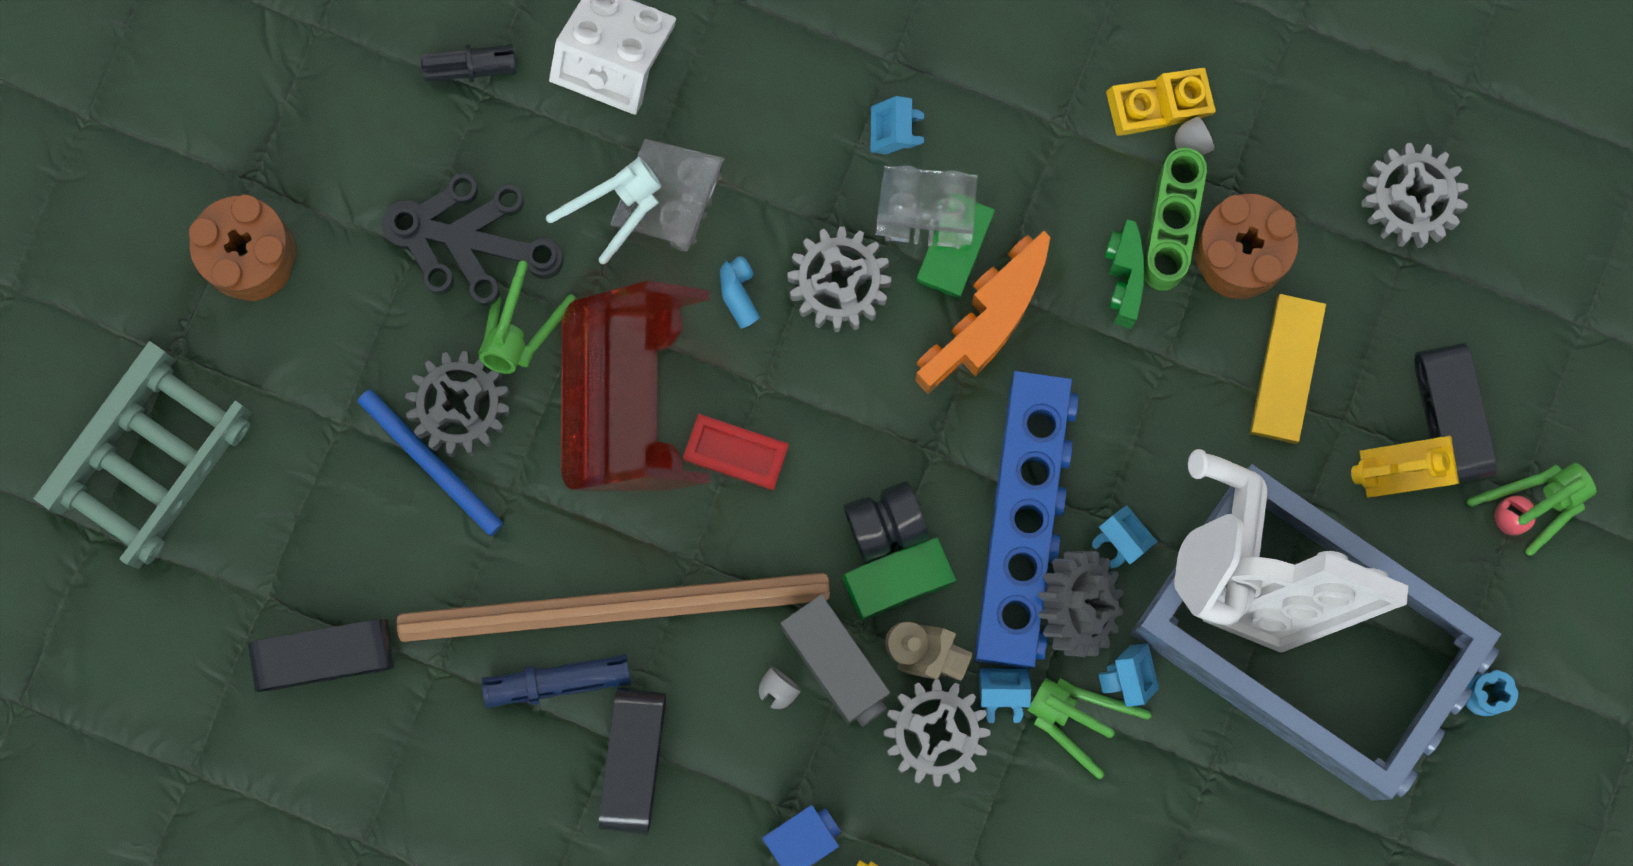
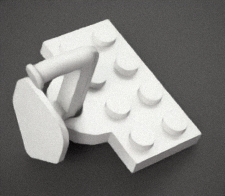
(1265, 597)

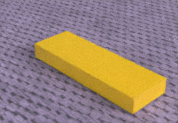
(1287, 369)

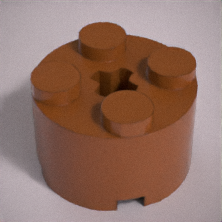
(1270, 235)
(216, 244)

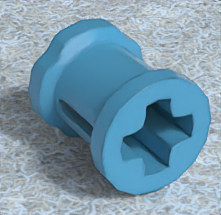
(1503, 689)

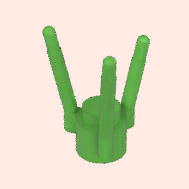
(504, 342)
(1565, 490)
(1055, 705)

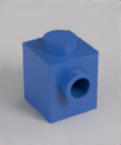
(803, 838)

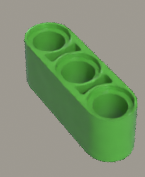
(1186, 200)

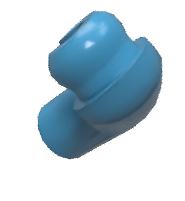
(734, 294)

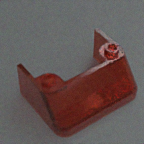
(612, 389)

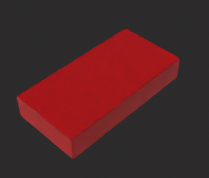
(736, 452)

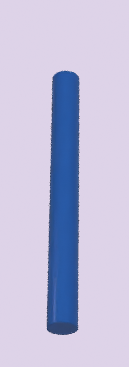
(430, 462)

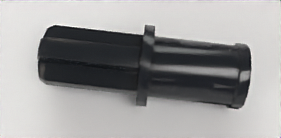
(468, 63)

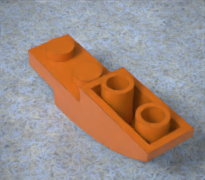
(1001, 303)

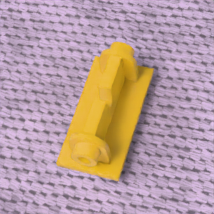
(1406, 467)

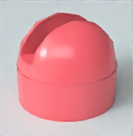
(1507, 520)

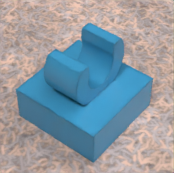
(893, 125)
(1127, 535)
(1131, 674)
(1004, 689)

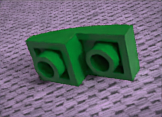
(1127, 263)
(898, 578)

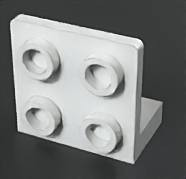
(610, 50)

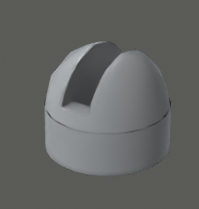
(1194, 135)
(780, 687)

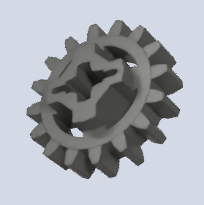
(443, 416)
(1081, 603)

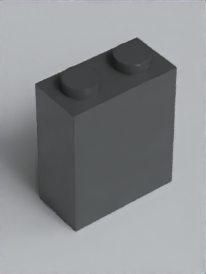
(836, 662)

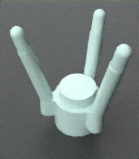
(632, 184)

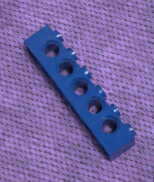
(1028, 396)

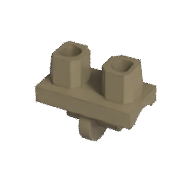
(926, 651)

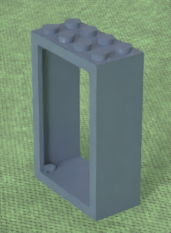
(1373, 779)

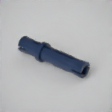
(561, 680)

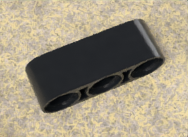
(1456, 409)
(321, 655)
(632, 761)

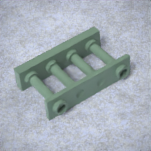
(96, 451)

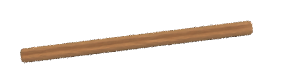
(612, 607)

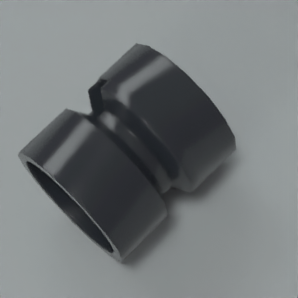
(888, 521)

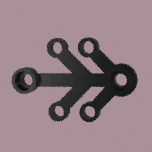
(464, 237)

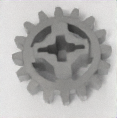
(1433, 190)
(858, 271)
(957, 742)

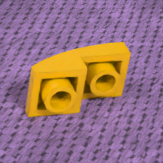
(1160, 102)

